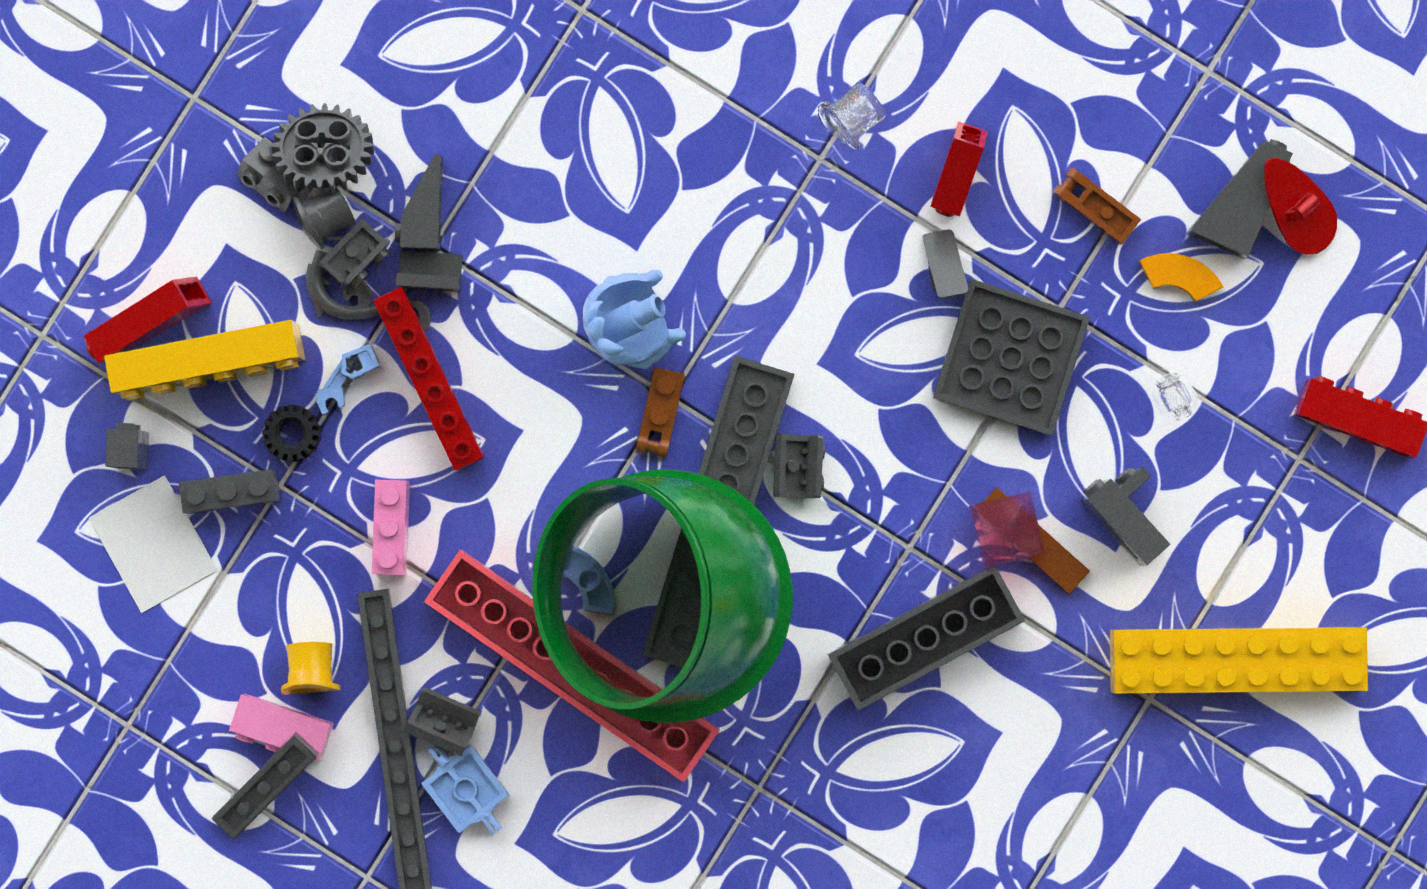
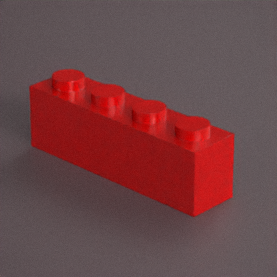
(1361, 418)

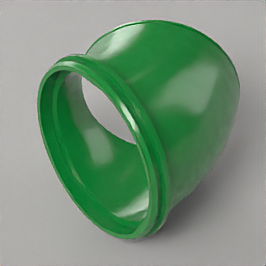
(741, 583)

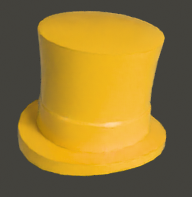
(309, 668)

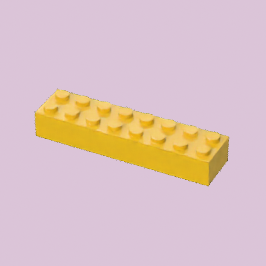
(1238, 660)

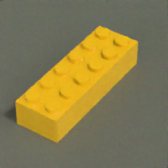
(205, 358)

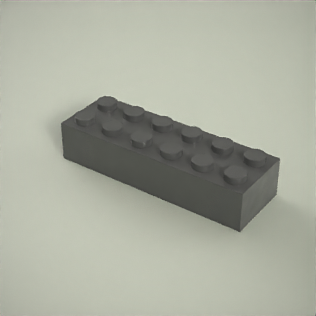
(926, 637)

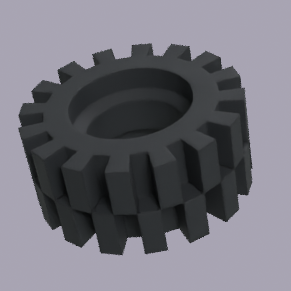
(278, 419)

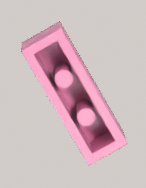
(390, 527)
(276, 724)

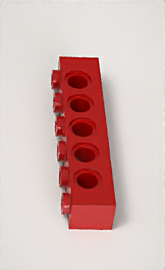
(428, 378)

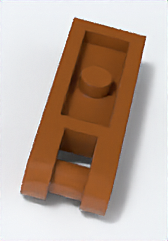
(1097, 206)
(660, 411)

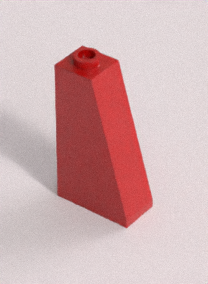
(147, 317)

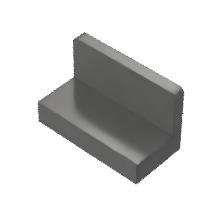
(430, 271)

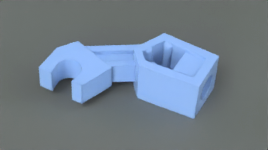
(334, 385)

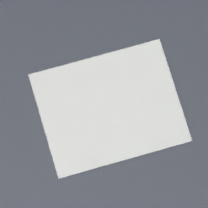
(153, 544)

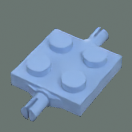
(465, 789)

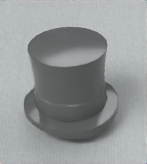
(323, 215)

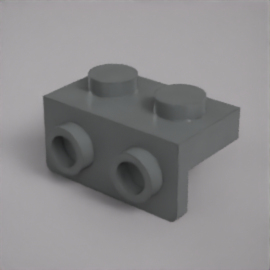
(260, 173)
(354, 254)
(798, 466)
(442, 721)

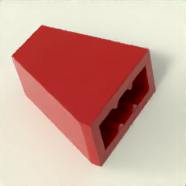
(958, 169)

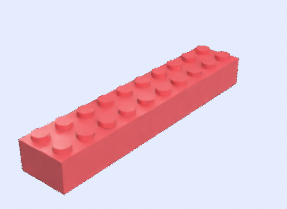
(507, 624)

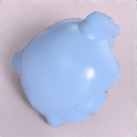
(628, 320)

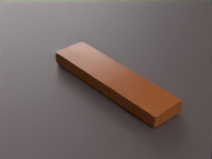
(1056, 561)

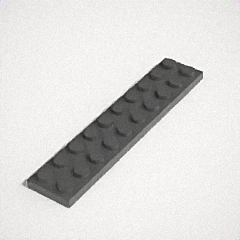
(737, 458)

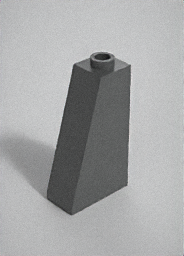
(1241, 206)

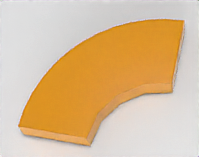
(1180, 272)

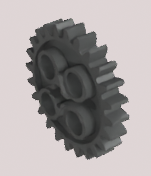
(322, 149)

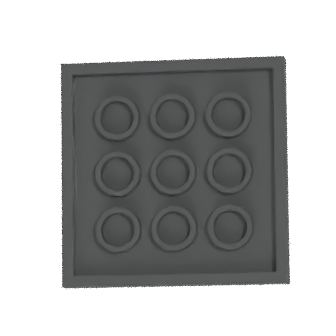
(1011, 357)

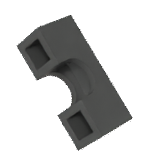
(229, 491)

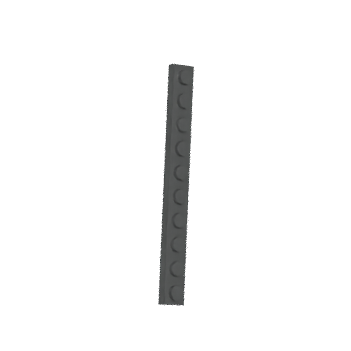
(393, 742)

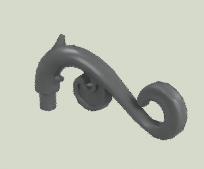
(363, 310)

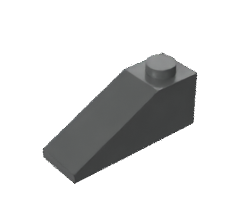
(422, 216)

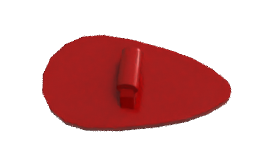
(1299, 207)

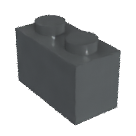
(127, 447)

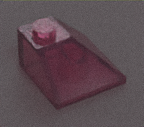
(1006, 529)

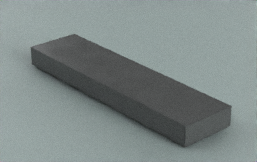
(265, 785)

